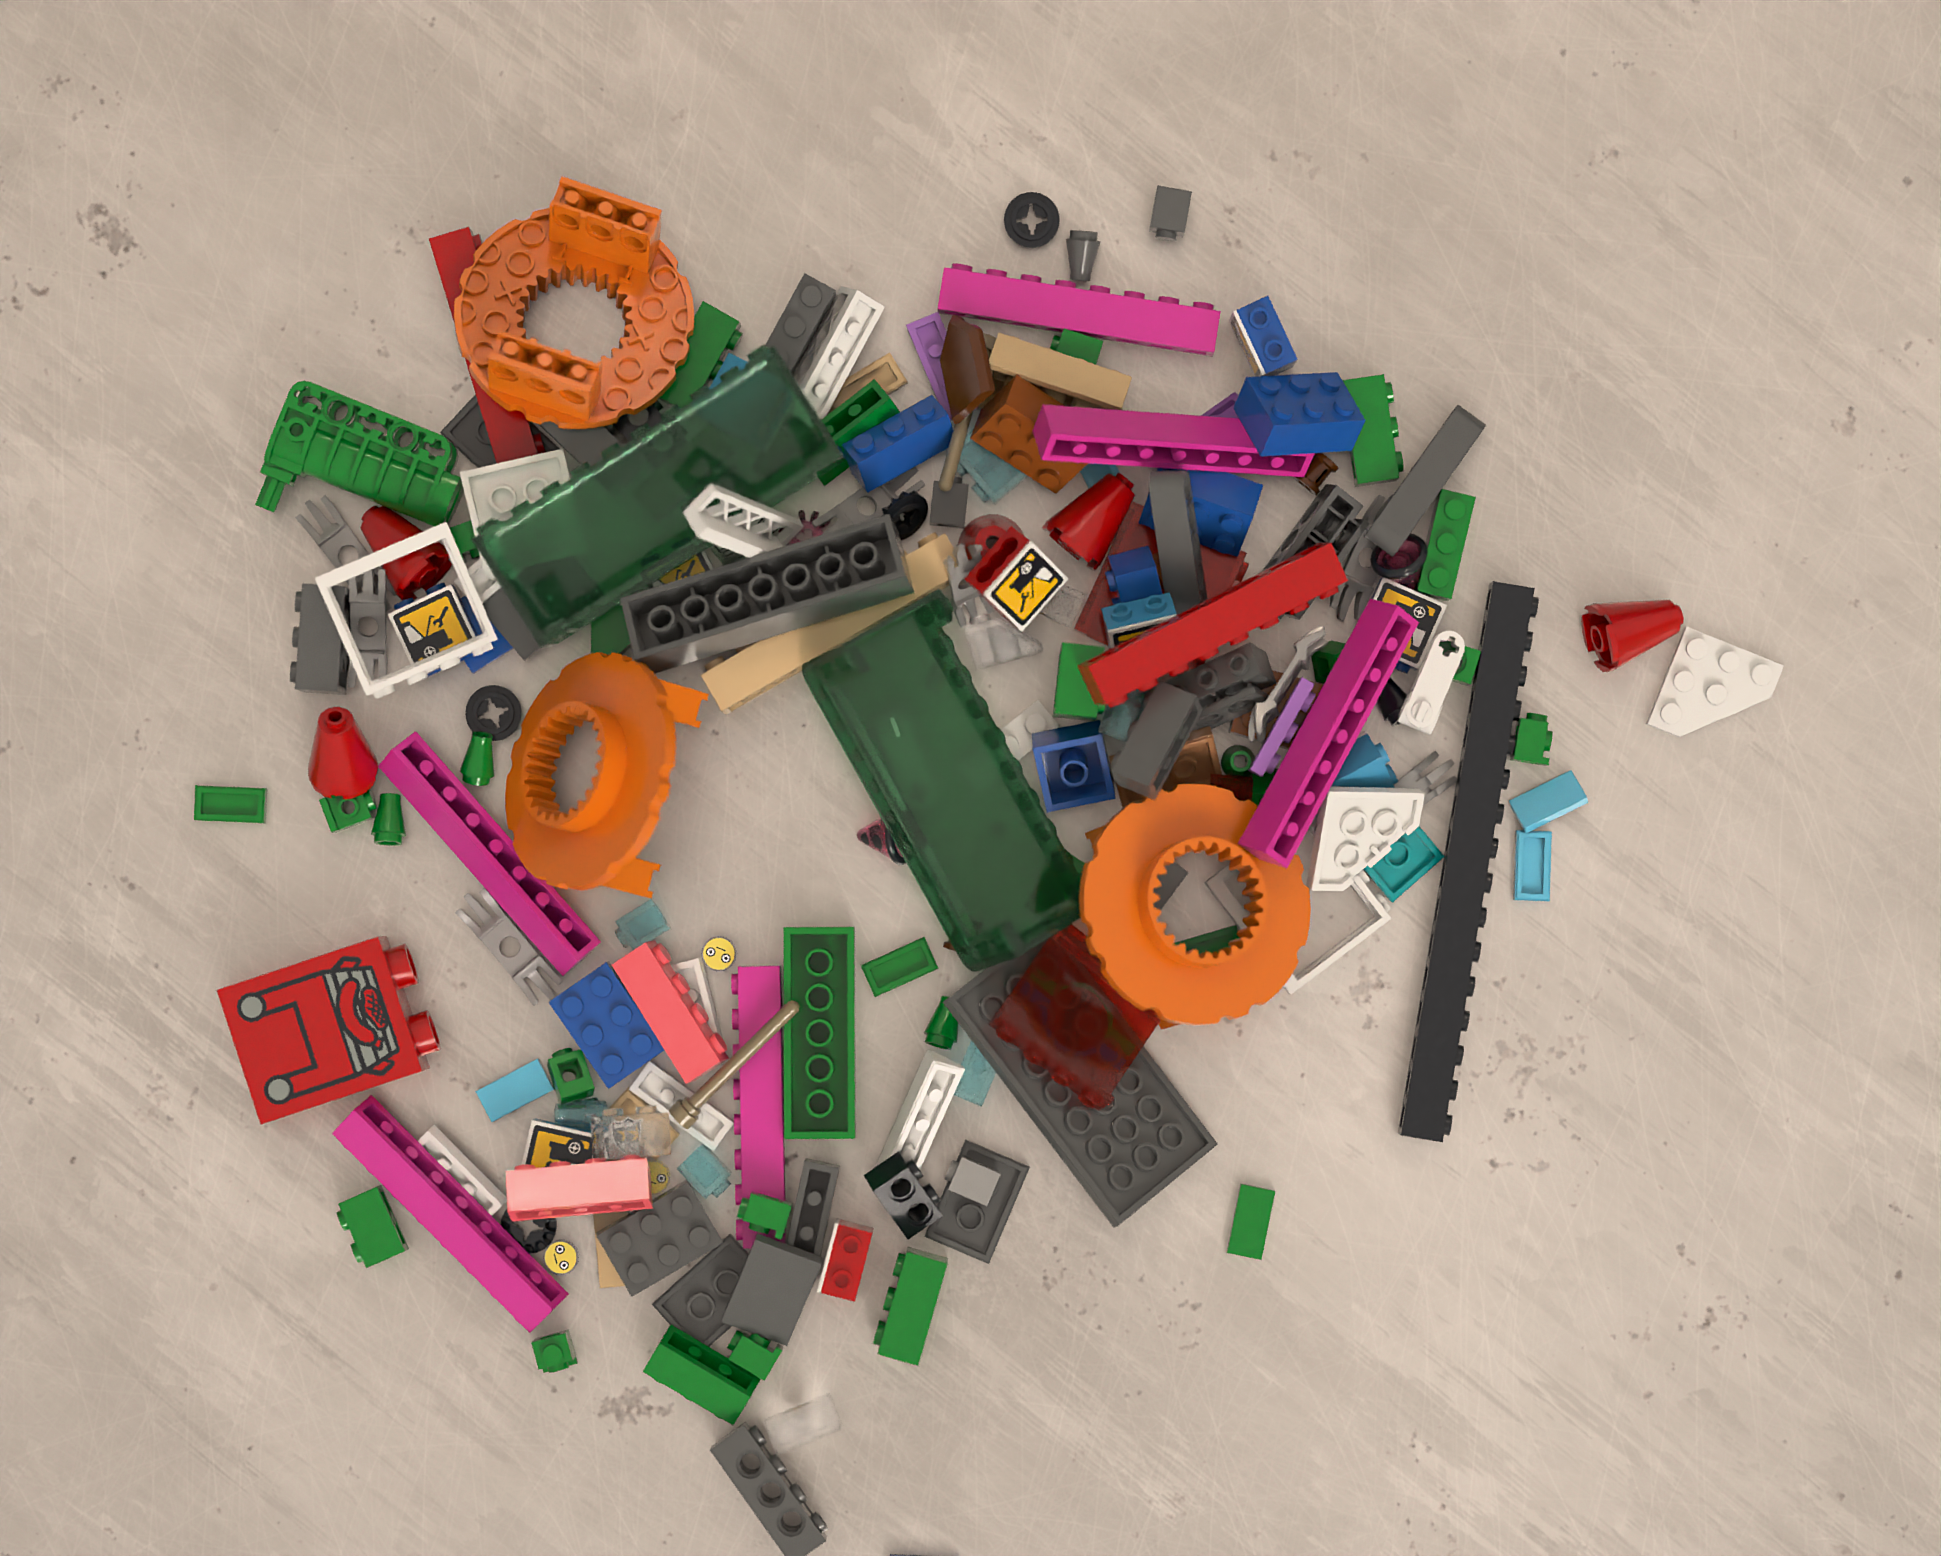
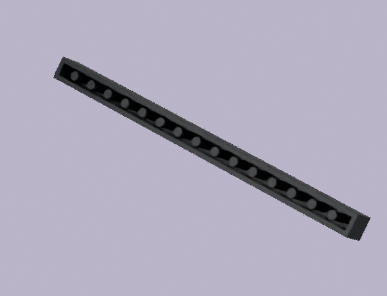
(1466, 862)

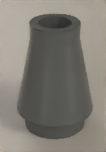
(1082, 252)

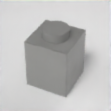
(972, 1179)

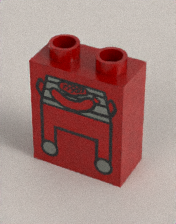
(328, 1027)

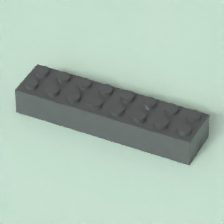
(767, 595)

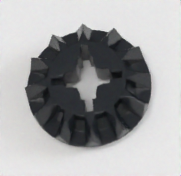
(1018, 210)
(914, 510)
(502, 698)
(537, 1239)

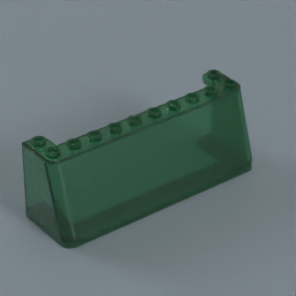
(624, 516)
(947, 784)

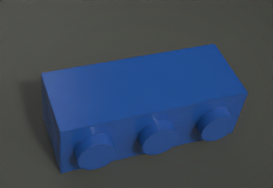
(899, 443)

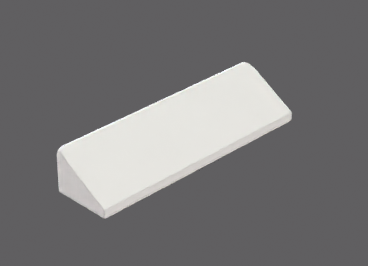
(923, 1109)

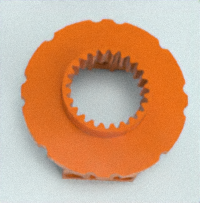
(587, 239)
(637, 753)
(1123, 924)

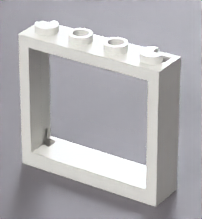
(417, 670)
(1375, 903)

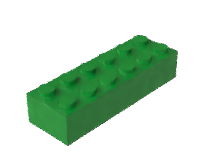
(821, 1034)

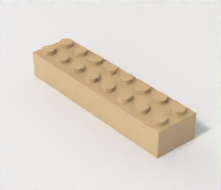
(778, 658)

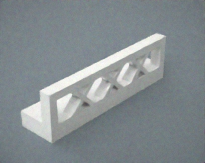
(836, 346)
(735, 531)

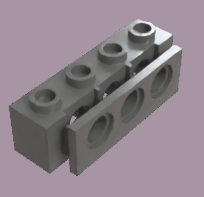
(1321, 523)
(1227, 685)
(791, 1540)

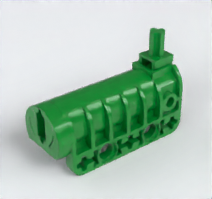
(359, 458)

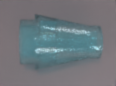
(578, 1113)

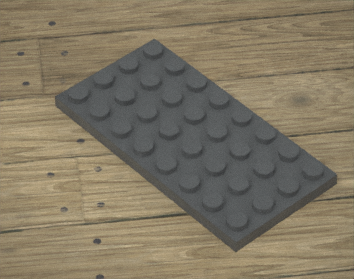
(1114, 1153)

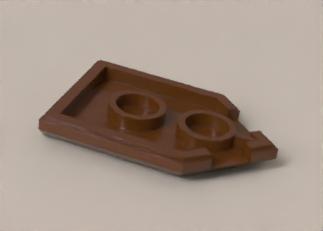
(965, 368)

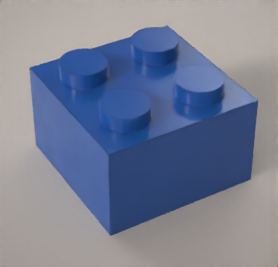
(1073, 766)

